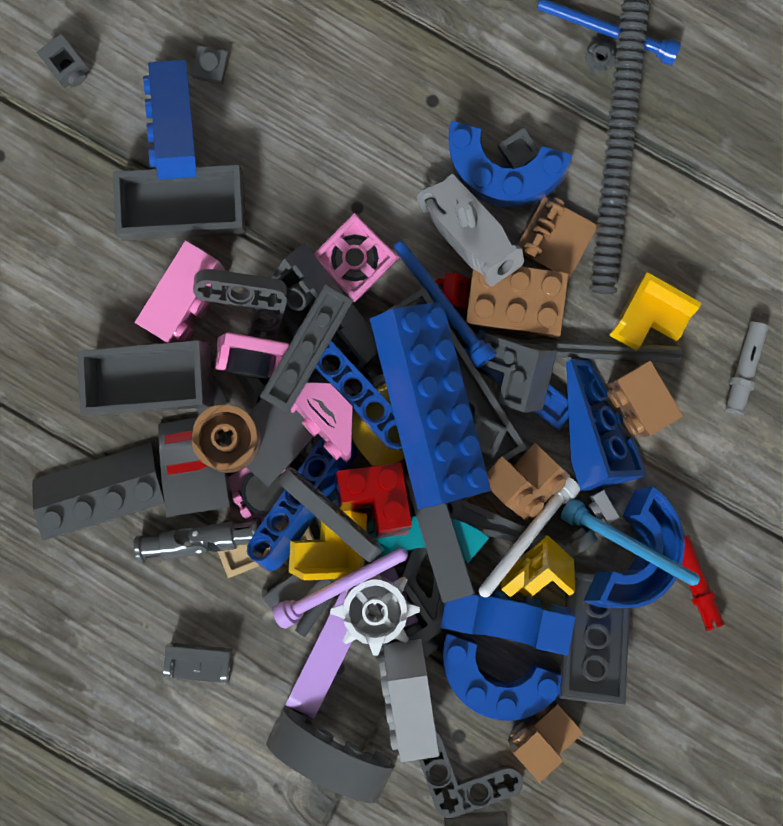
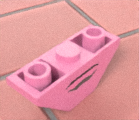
(328, 415)

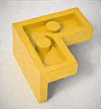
(654, 306)
(328, 556)
(538, 568)

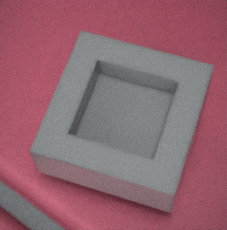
(602, 507)

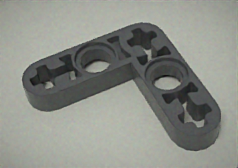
(260, 302)
(461, 789)

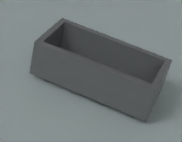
(180, 206)
(145, 378)

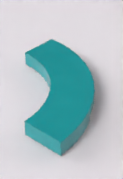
(469, 537)

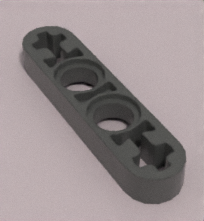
(330, 514)

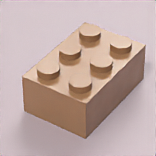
(521, 304)

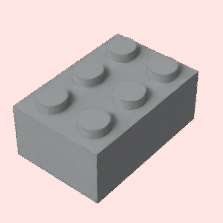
(408, 701)

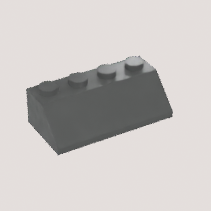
(97, 491)

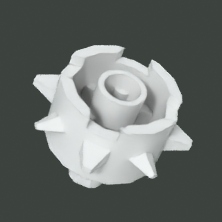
(375, 629)

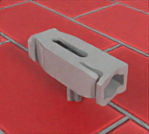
(471, 230)

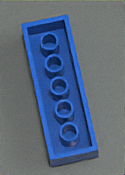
(430, 404)

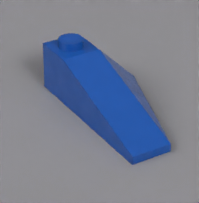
(597, 442)

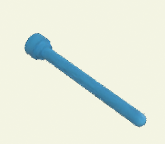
(577, 514)

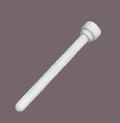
(568, 492)

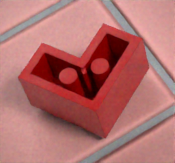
(381, 490)

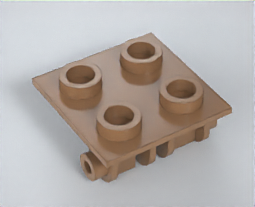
(556, 236)

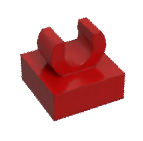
(455, 289)

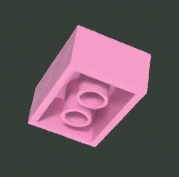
(173, 304)

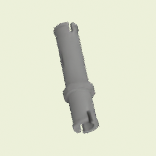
(746, 369)

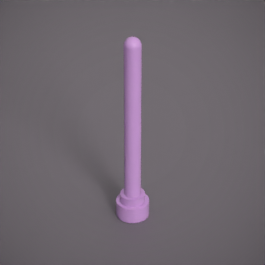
(288, 612)

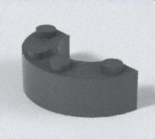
(326, 762)

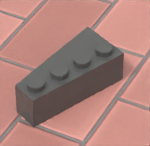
(304, 282)

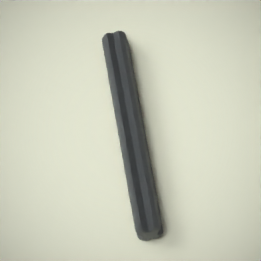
(613, 351)

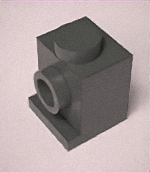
(56, 55)

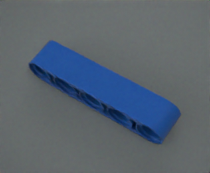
(367, 396)
(288, 509)

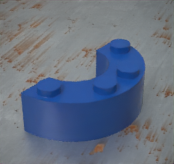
(504, 185)
(643, 583)
(512, 619)
(493, 698)

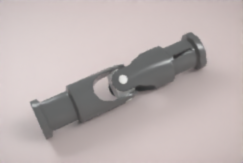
(203, 539)

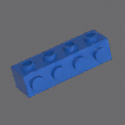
(172, 121)

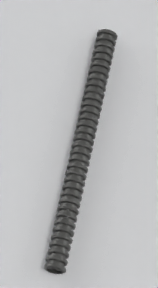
(619, 145)

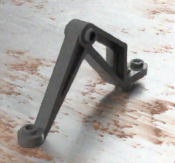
(489, 524)

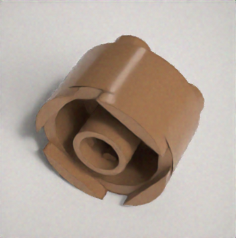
(207, 438)

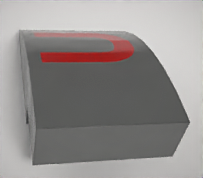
(186, 480)

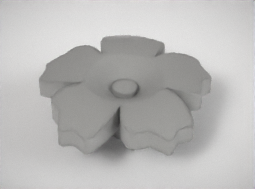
(376, 380)

